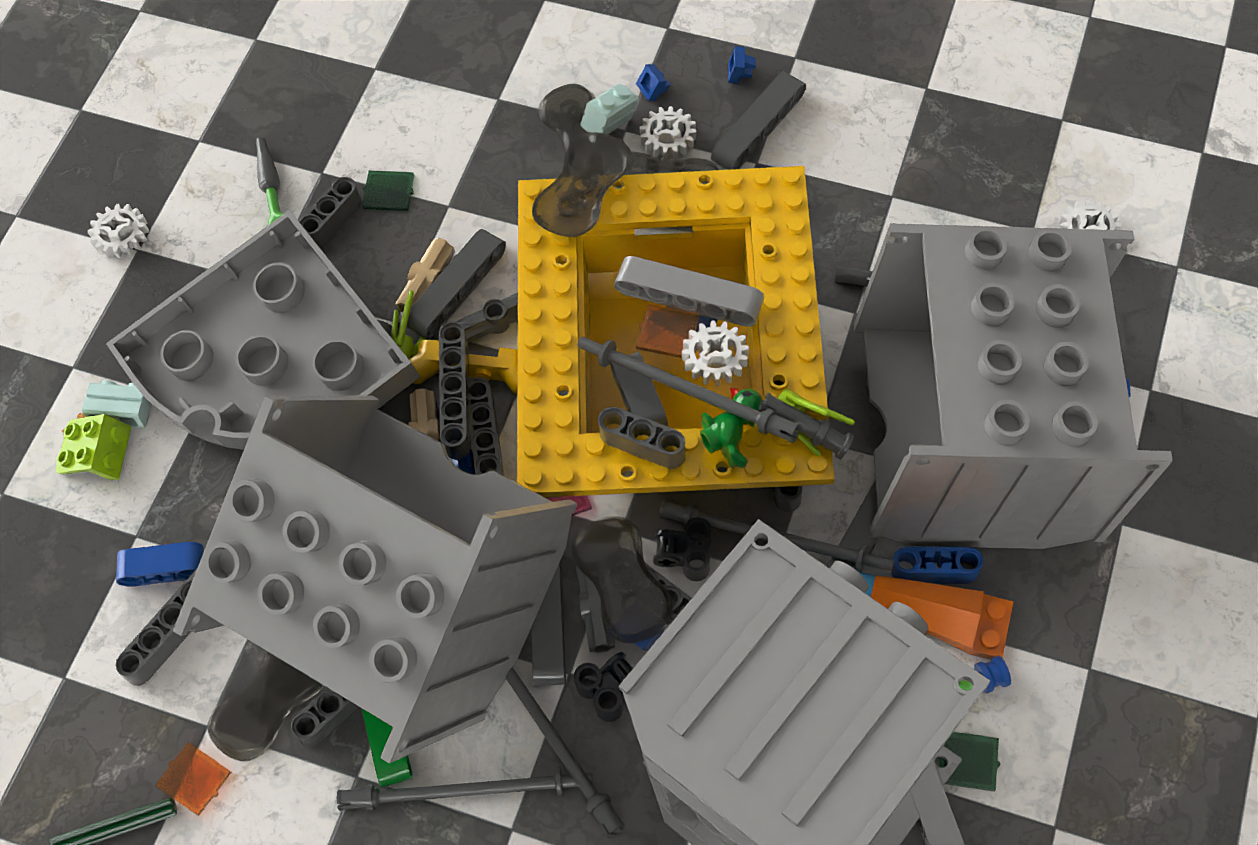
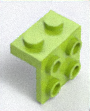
(94, 446)

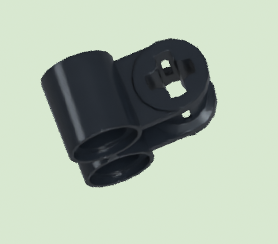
(684, 548)
(606, 685)

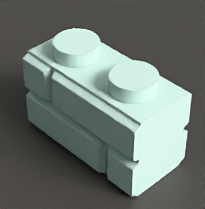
(609, 110)
(118, 402)

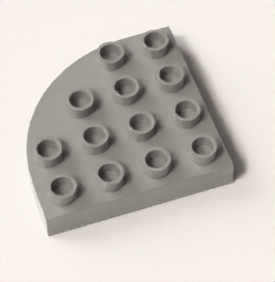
(258, 327)

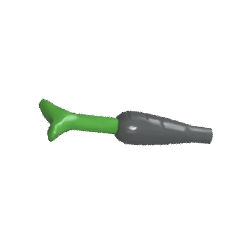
(268, 178)

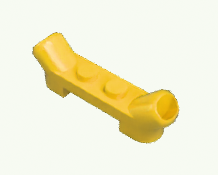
(488, 367)

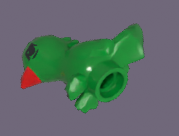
(727, 429)

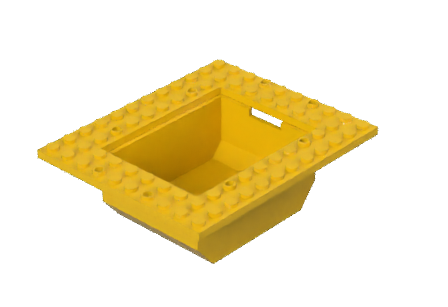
(734, 230)

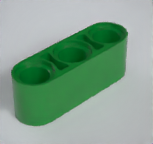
(378, 734)

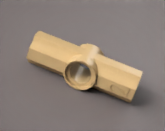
(426, 271)
(424, 413)

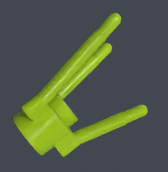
(402, 340)
(802, 404)

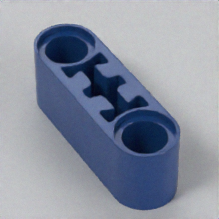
(942, 556)
(158, 563)

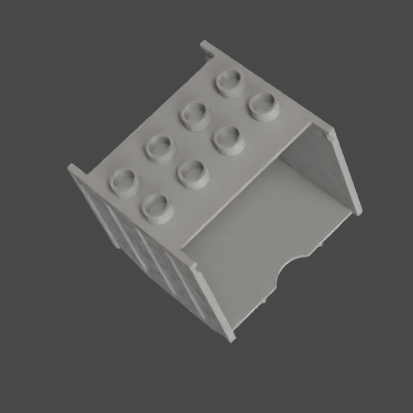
(1000, 387)
(377, 564)
(794, 705)

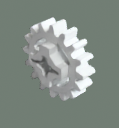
(668, 132)
(1089, 217)
(118, 231)
(715, 353)

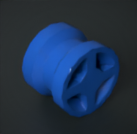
(996, 672)

